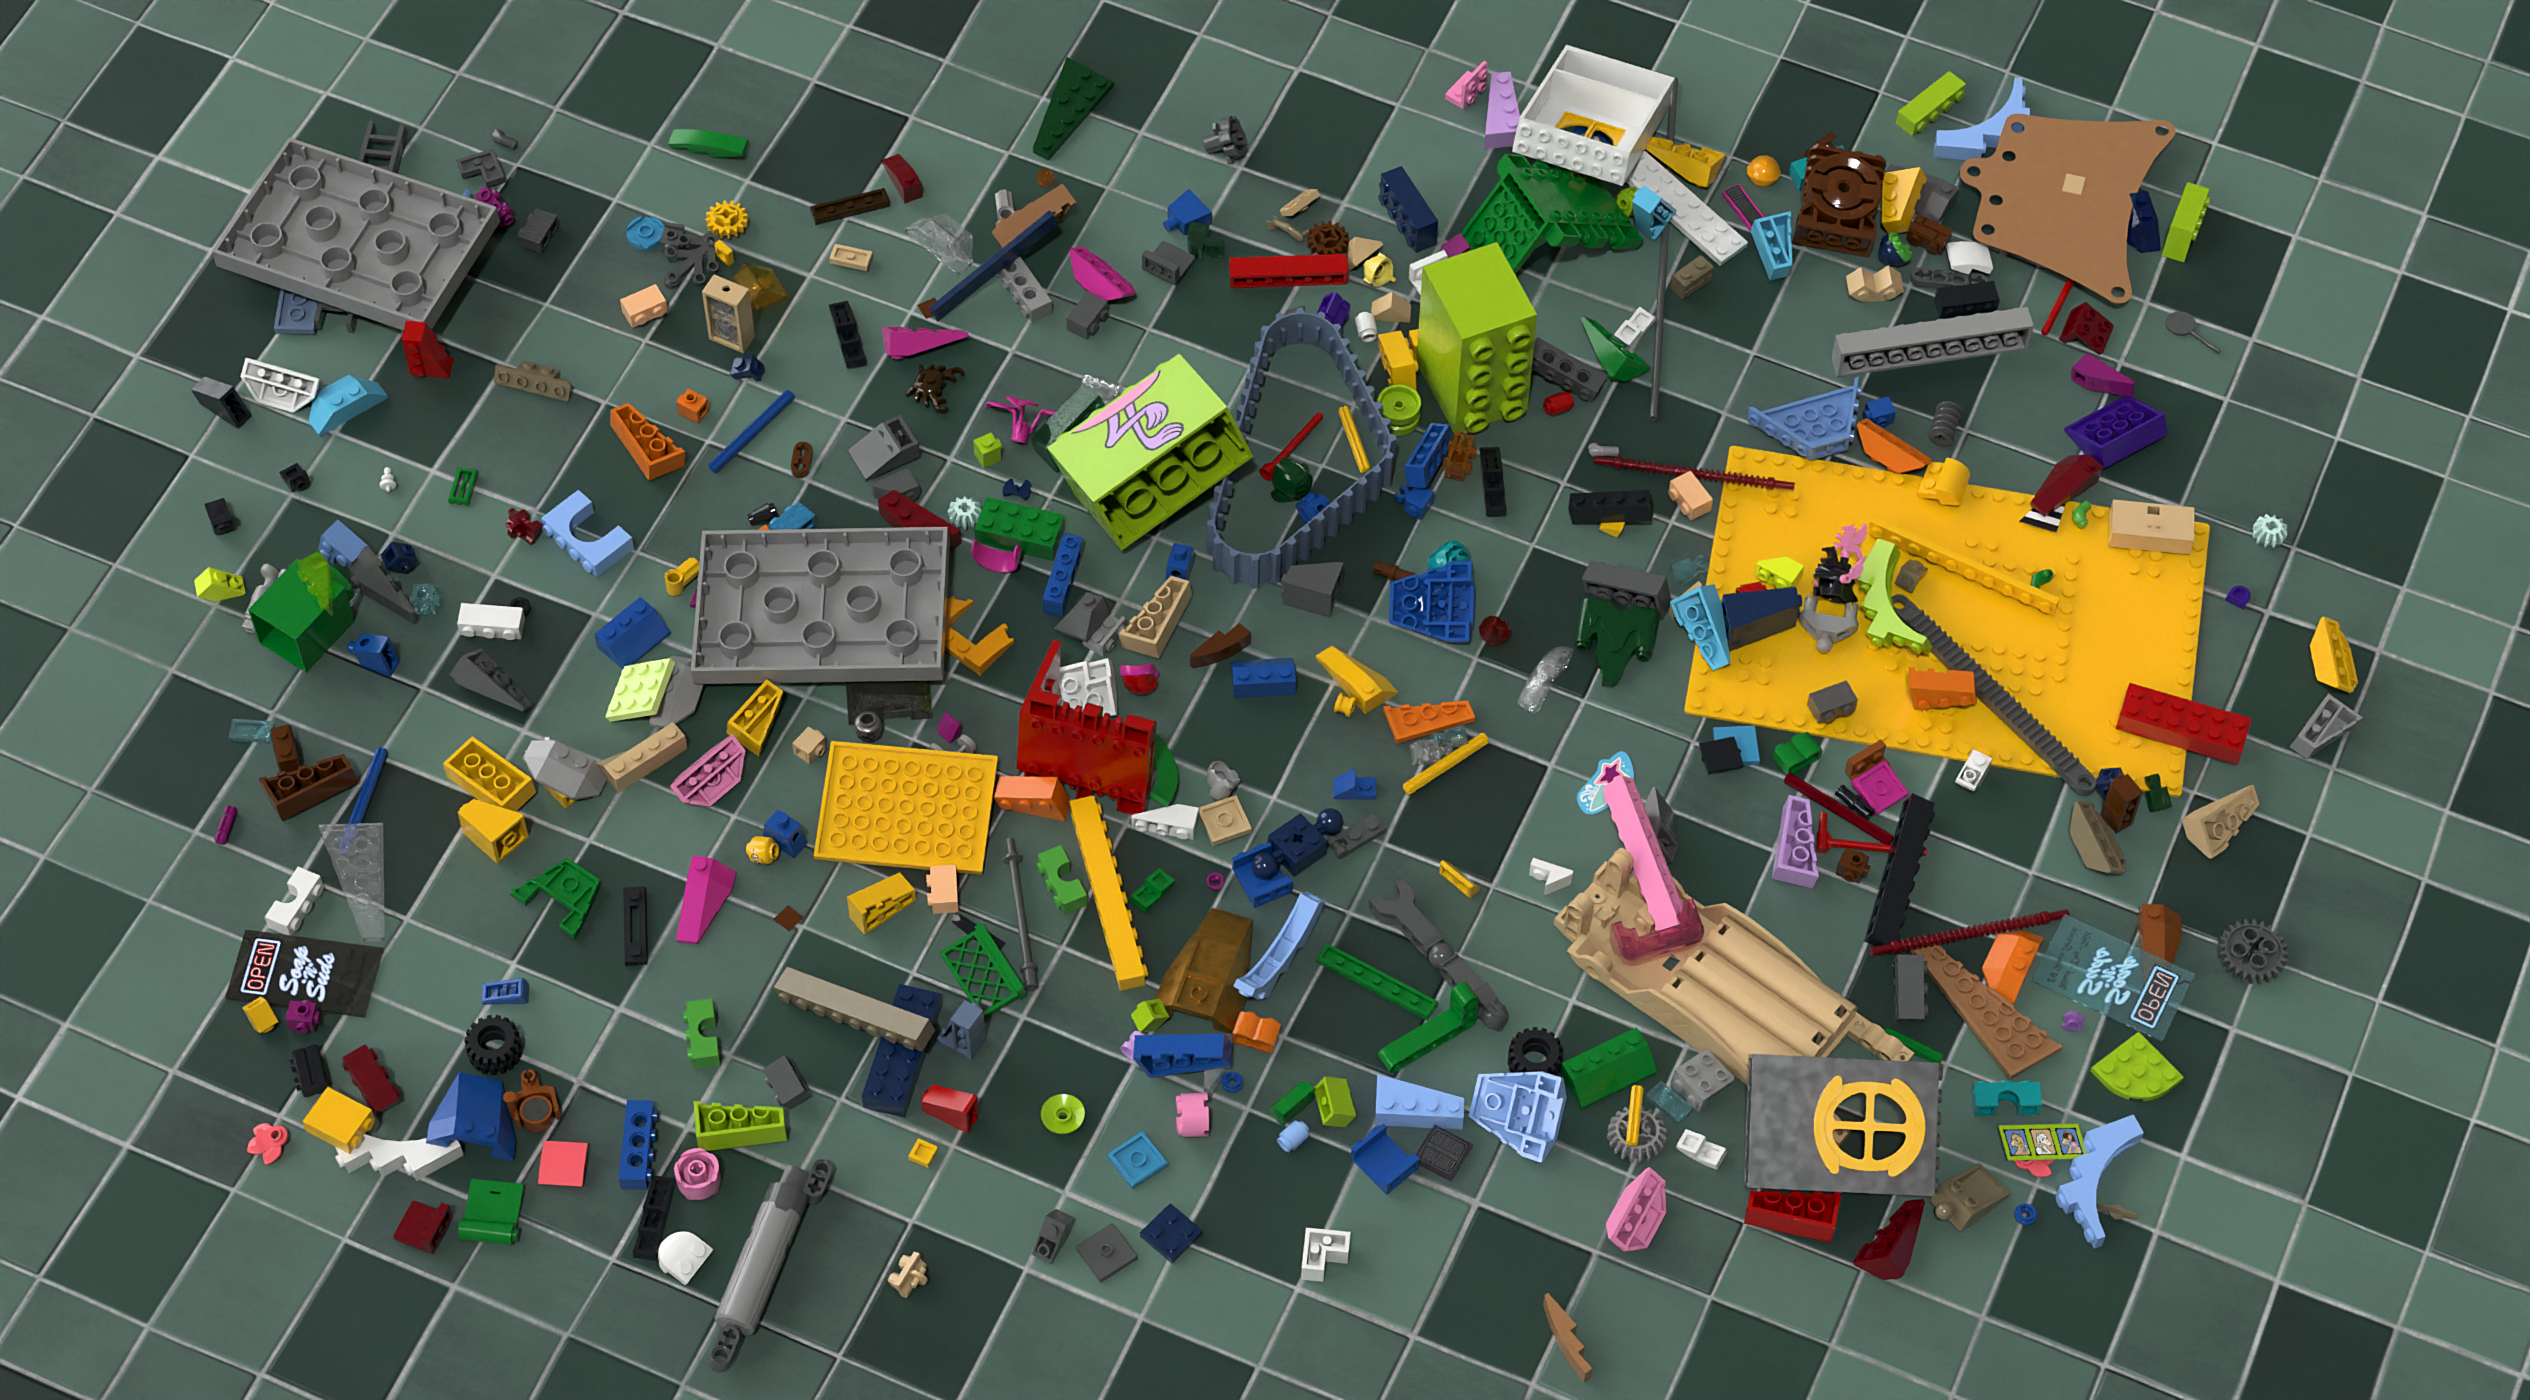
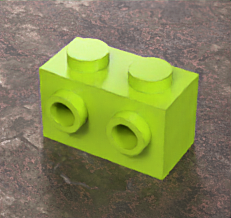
(1334, 1102)

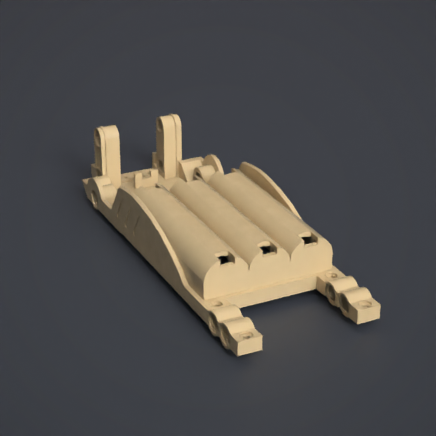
(1728, 992)

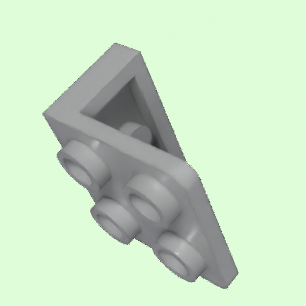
(1701, 1079)

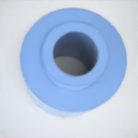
(1293, 1136)

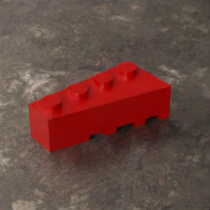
(1794, 1213)

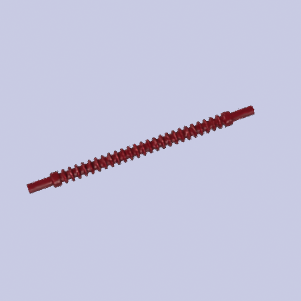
(1769, 483)
(1895, 946)

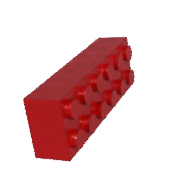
(2183, 723)

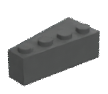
(1627, 586)

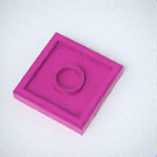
(1880, 787)

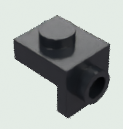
(295, 477)

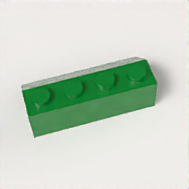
(1608, 1068)

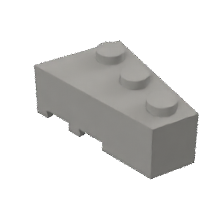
(2325, 726)

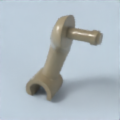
(1273, 225)

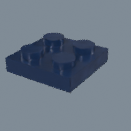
(1171, 1233)

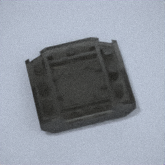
(889, 699)

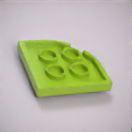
(2137, 1071)

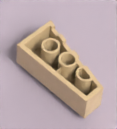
(1156, 622)

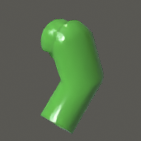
(2079, 514)

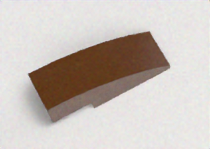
(1221, 647)

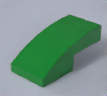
(1152, 891)

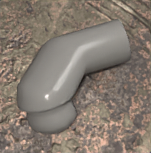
(1596, 450)

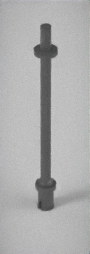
(1028, 968)

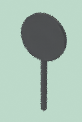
(2182, 324)

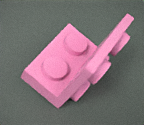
(1468, 87)

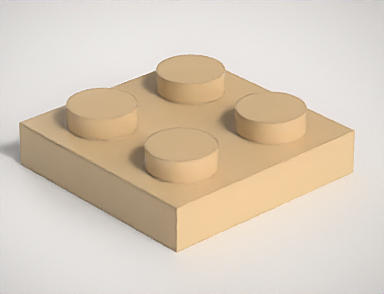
(1224, 820)

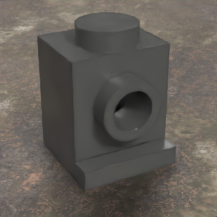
(670, 235)

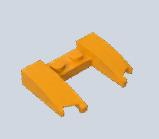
(978, 656)

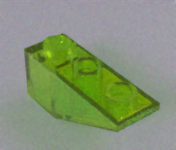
(318, 575)

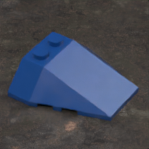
(474, 1114)

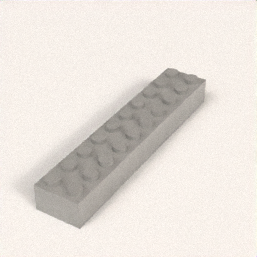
(1932, 342)

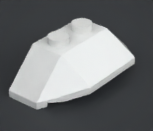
(279, 385)

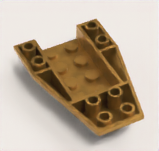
(1207, 969)

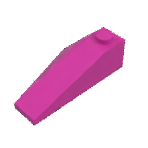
(906, 342)

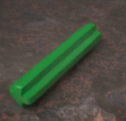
(1918, 1048)

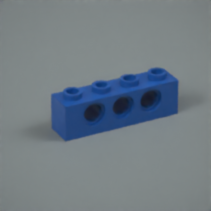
(1427, 455)
(1063, 574)
(630, 1176)

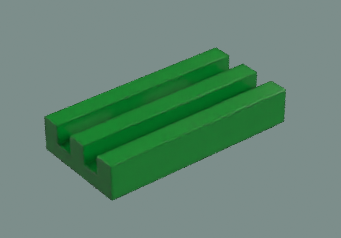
(466, 501)

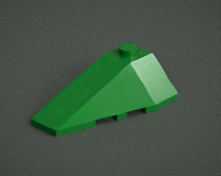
(1612, 353)

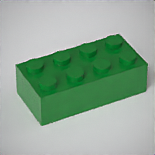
(1012, 524)

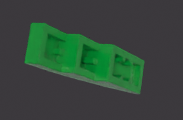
(709, 142)

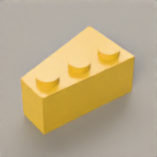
(1398, 359)
(880, 902)

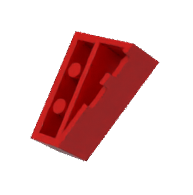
(424, 353)

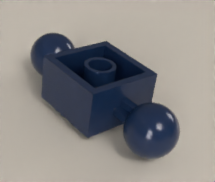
(1297, 844)

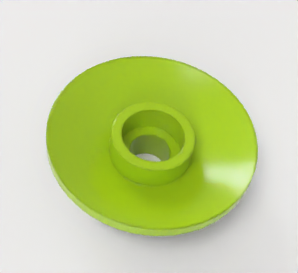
(1059, 1106)

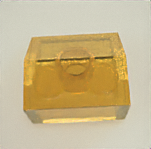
(763, 285)

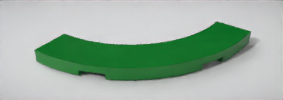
(1166, 771)

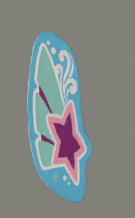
(1591, 795)

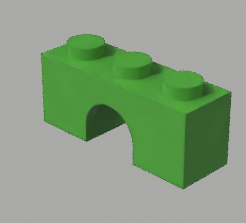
(1067, 894)
(703, 1050)

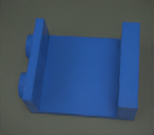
(1257, 889)
(1383, 1159)

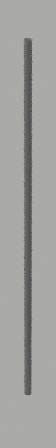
(1662, 275)

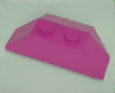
(1098, 275)

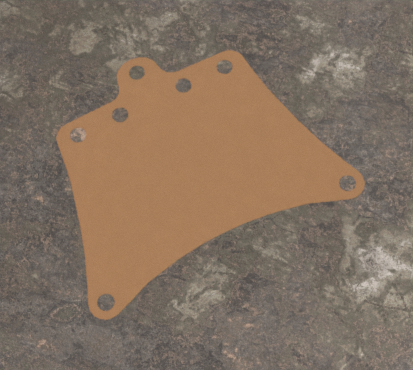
(2059, 229)

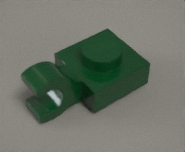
(2157, 796)

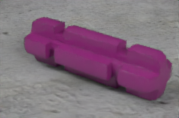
(225, 825)

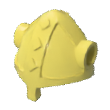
(1378, 270)

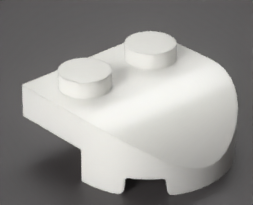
(682, 1255)

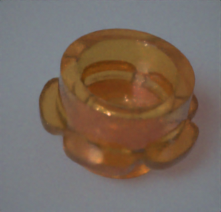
(1044, 177)

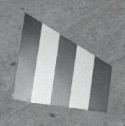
(2048, 522)

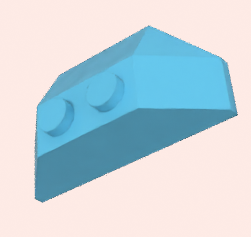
(343, 402)

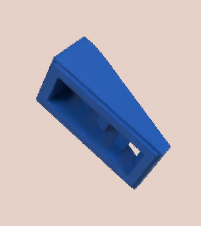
(519, 992)

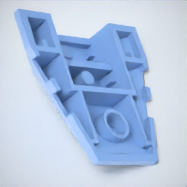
(1521, 1109)

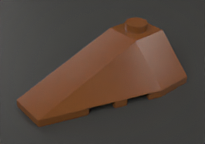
(2159, 931)

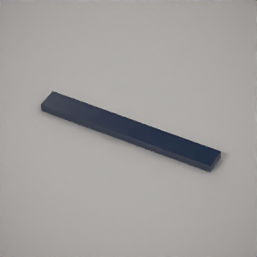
(993, 266)

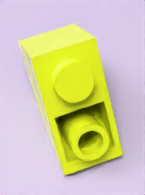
(1779, 572)
(218, 585)

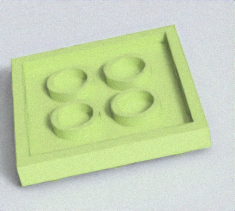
(640, 690)

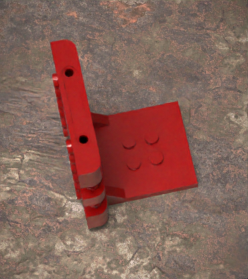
(1084, 744)

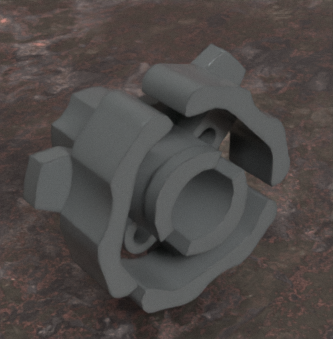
(1228, 138)

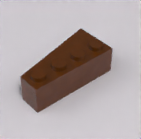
(308, 785)

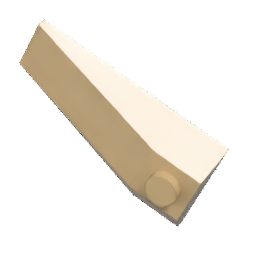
(2217, 822)

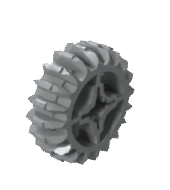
(1649, 1144)

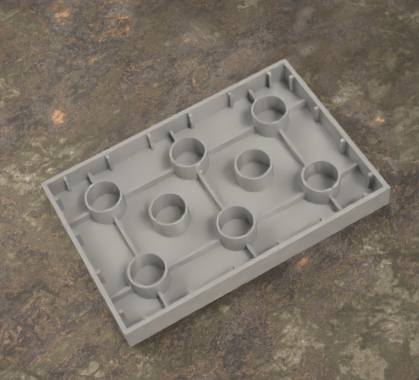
(356, 236)
(821, 605)

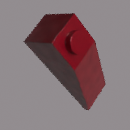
(903, 178)

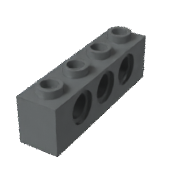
(1574, 370)

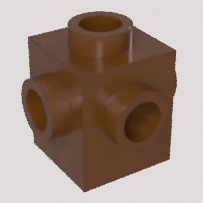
(1853, 865)

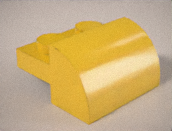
(1945, 482)

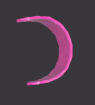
(994, 559)

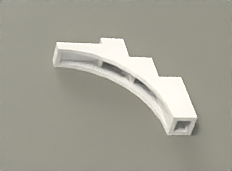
(387, 1156)

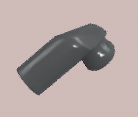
(499, 137)

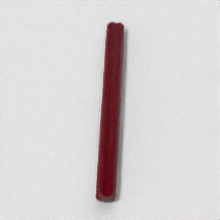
(1838, 809)

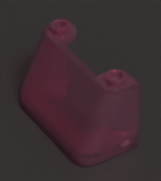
(1633, 948)

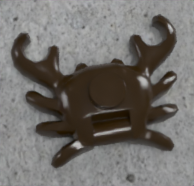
(929, 385)

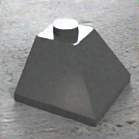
(1084, 617)

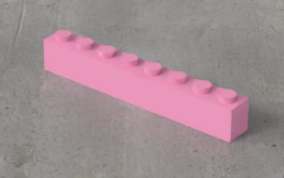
(1641, 842)

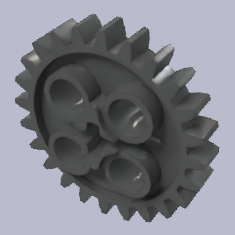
(2235, 940)

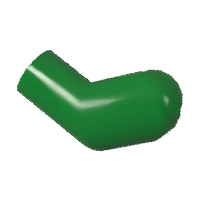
(2041, 578)

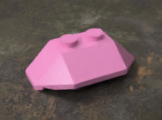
(711, 774)
(1638, 1212)

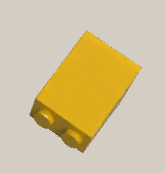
(492, 828)

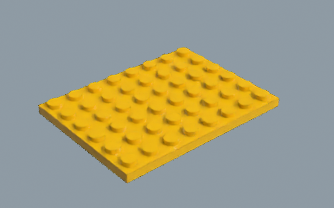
(906, 807)

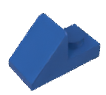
(1352, 787)

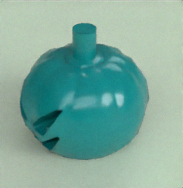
(1448, 552)

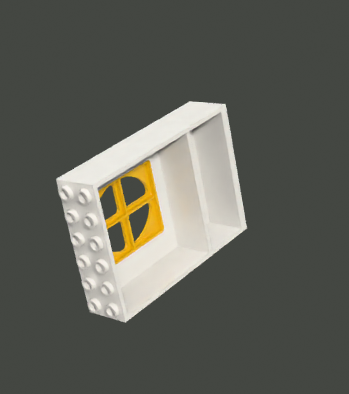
(1604, 97)

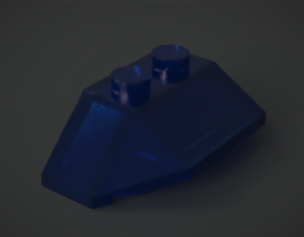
(2143, 223)

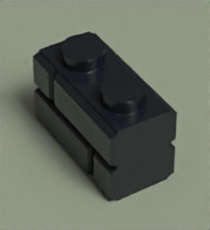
(310, 1070)

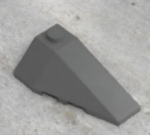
(482, 675)

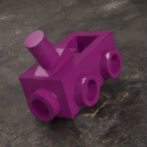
(493, 198)

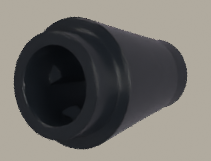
(763, 514)

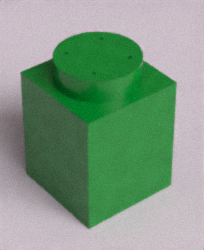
(293, 623)

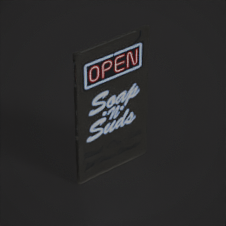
(302, 968)

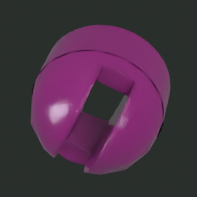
(1215, 877)

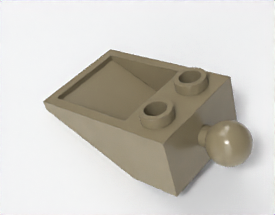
(1968, 1197)

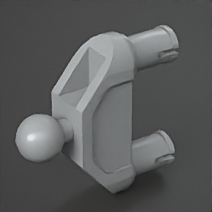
(1825, 627)

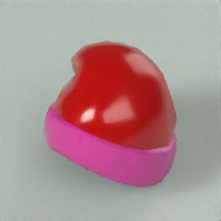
(1140, 678)

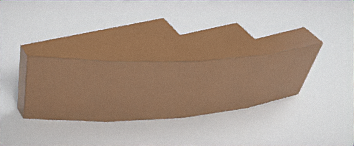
(1564, 1332)

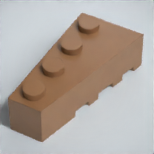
(1058, 201)

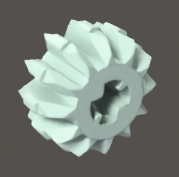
(964, 512)
(2269, 531)

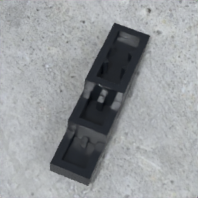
(847, 334)
(1492, 481)
(654, 1217)

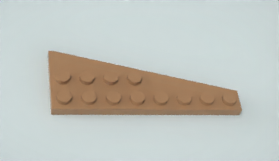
(1999, 1027)

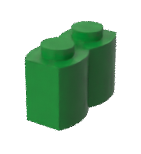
(1797, 753)

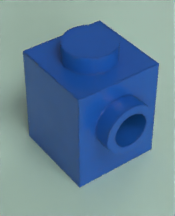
(1880, 411)

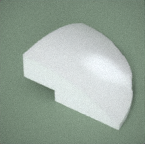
(1089, 683)

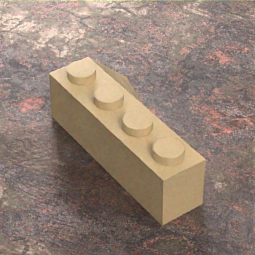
(632, 765)

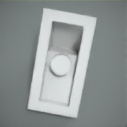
(1556, 876)

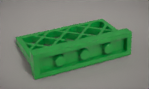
(999, 962)

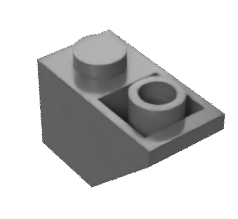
(1053, 1235)

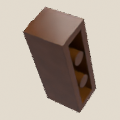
(2121, 803)

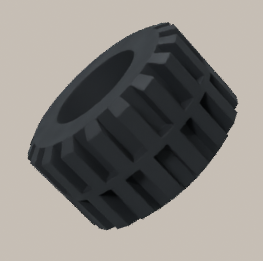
(488, 1030)
(1535, 1041)

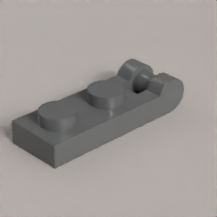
(1357, 836)

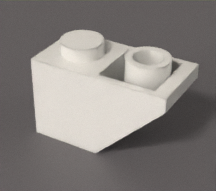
(1974, 770)

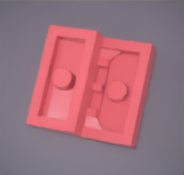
(563, 1163)

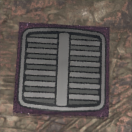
(1443, 1152)

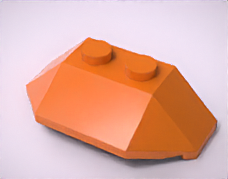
(1890, 449)
(2011, 962)

